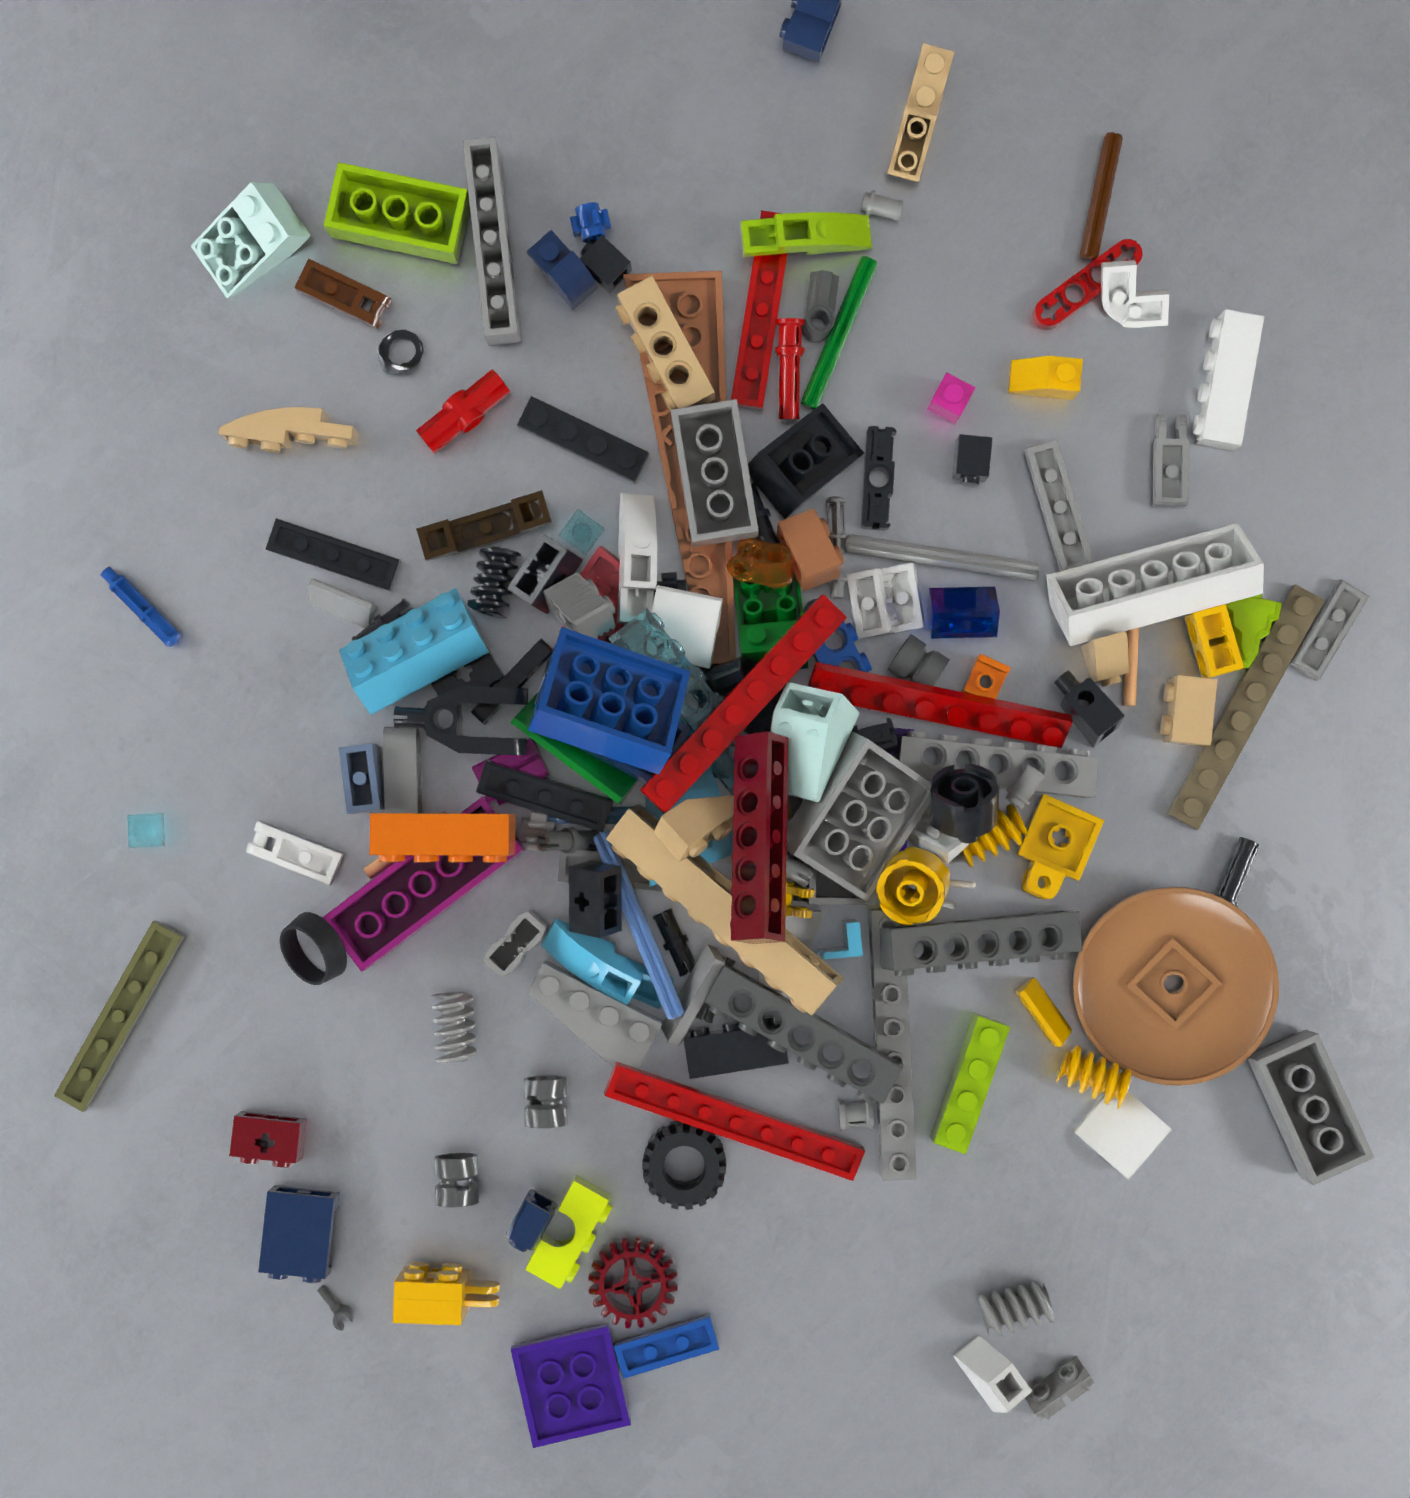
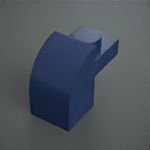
(563, 268)

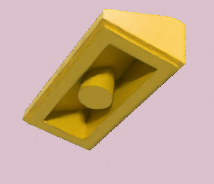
(1044, 1012)

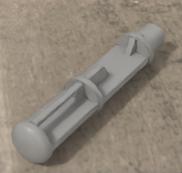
(837, 538)

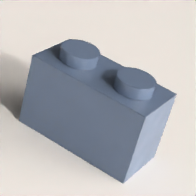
(362, 778)

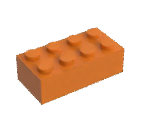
(442, 834)

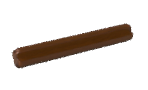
(1101, 196)

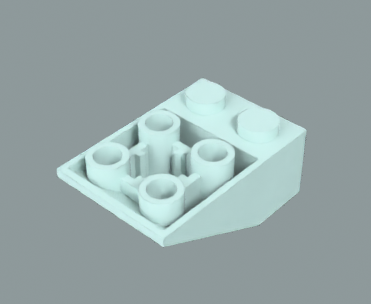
(250, 238)
(817, 731)

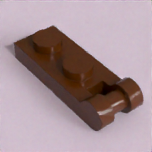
(342, 293)

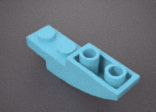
(599, 966)

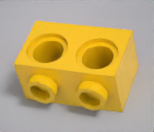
(1213, 641)

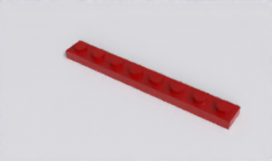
(743, 703)
(943, 705)
(734, 1121)

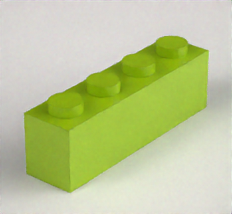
(969, 1083)

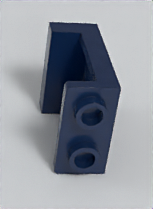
(297, 1233)

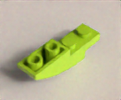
(806, 233)

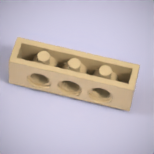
(647, 298)

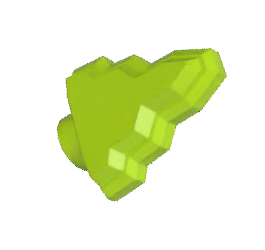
(1251, 622)

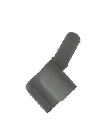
(336, 1308)

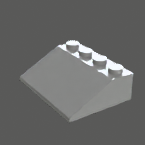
(860, 817)

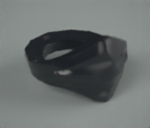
(383, 352)

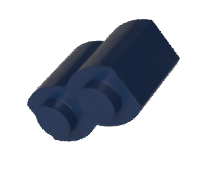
(809, 27)
(531, 1221)

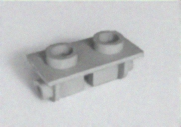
(1068, 1380)

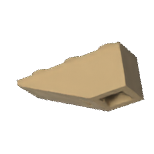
(695, 823)

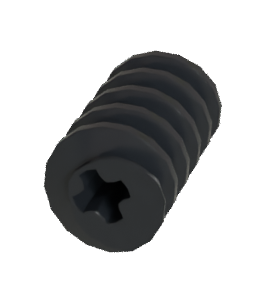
(492, 581)

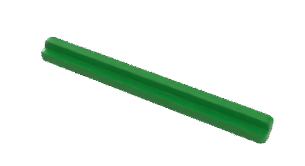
(839, 332)

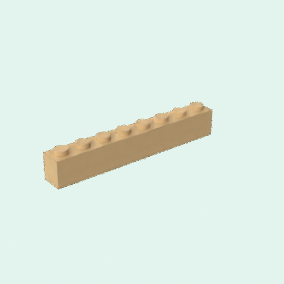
(708, 898)

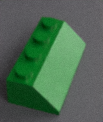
(601, 775)

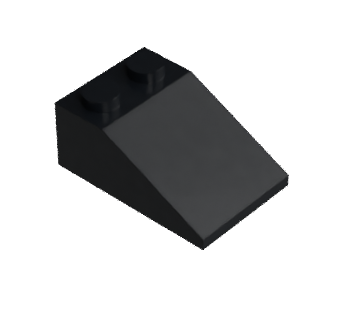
(803, 460)

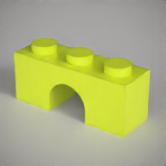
(556, 1259)

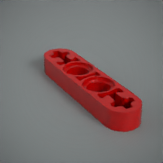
(1083, 280)

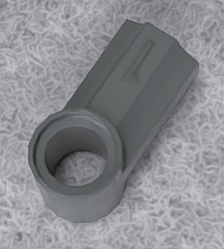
(820, 304)

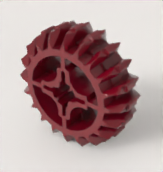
(647, 1278)

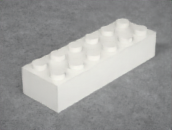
(1155, 584)

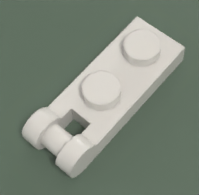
(295, 853)

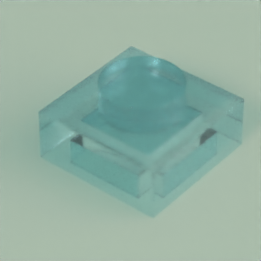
(581, 532)
(146, 830)

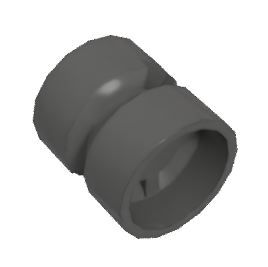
(918, 664)
(545, 1101)
(459, 1168)

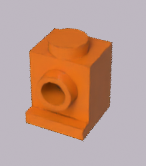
(985, 667)

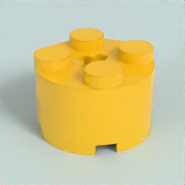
(916, 868)

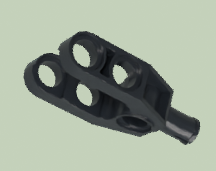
(451, 736)

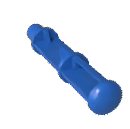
(141, 607)

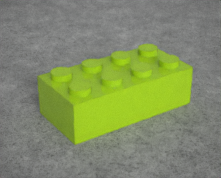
(397, 213)

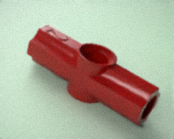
(463, 411)

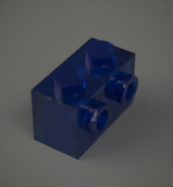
(963, 612)

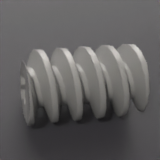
(454, 1027)
(1016, 1308)

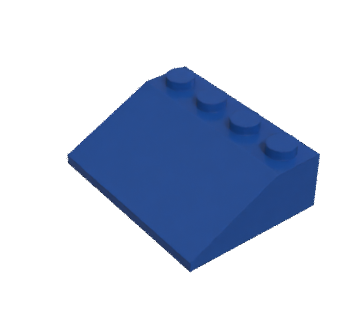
(610, 701)

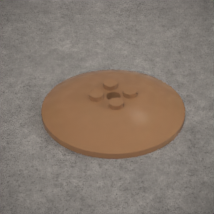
(1183, 1033)

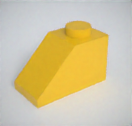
(1046, 377)

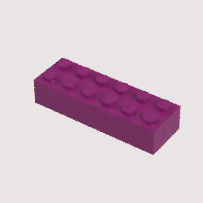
(408, 899)

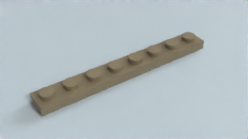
(1245, 708)

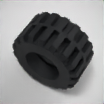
(678, 1192)

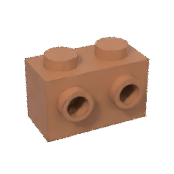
(812, 553)

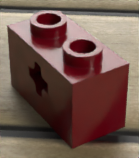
(284, 1130)

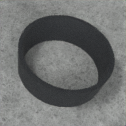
(326, 940)

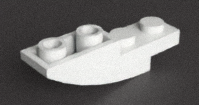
(637, 555)

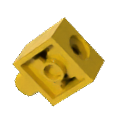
(439, 1294)

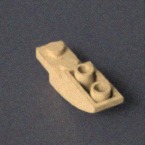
(920, 112)
(276, 427)

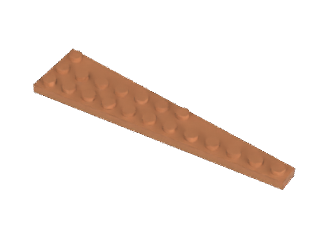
(698, 308)

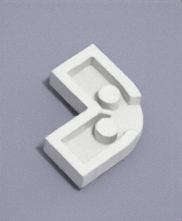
(1125, 304)

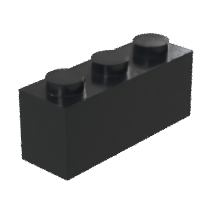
(729, 1050)

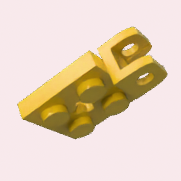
(1046, 858)

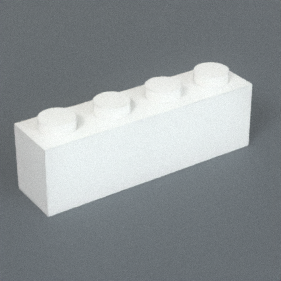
(1228, 380)

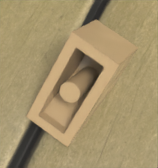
(1107, 658)

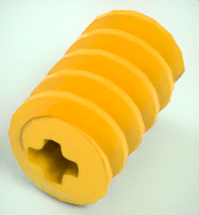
(1007, 828)
(1095, 1075)

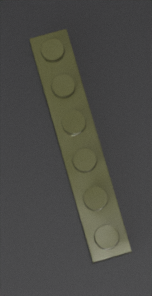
(119, 1016)

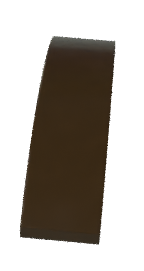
(484, 527)

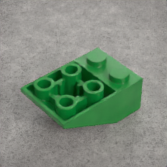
(765, 615)

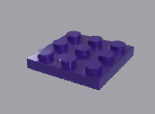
(570, 1385)

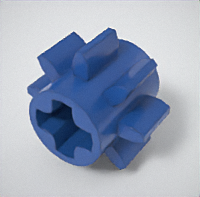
(590, 222)

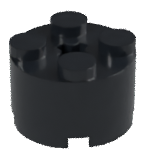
(964, 802)

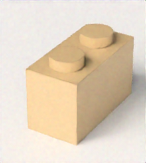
(1189, 710)

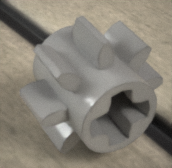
(531, 826)

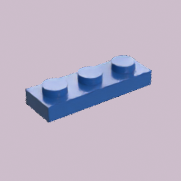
(666, 1346)

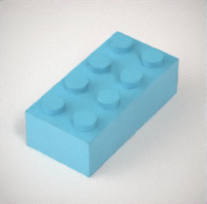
(413, 651)

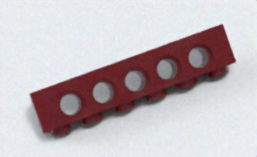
(759, 838)

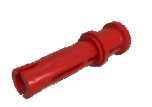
(789, 353)

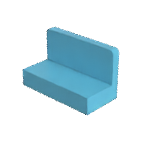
(851, 939)

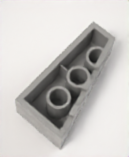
(603, 1023)

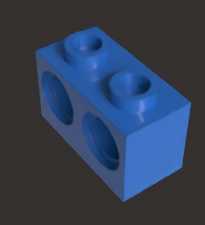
(847, 651)

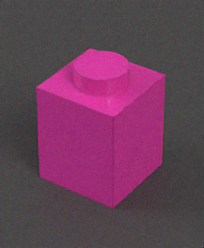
(951, 398)

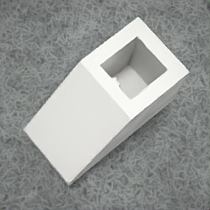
(992, 1375)

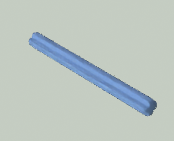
(642, 933)

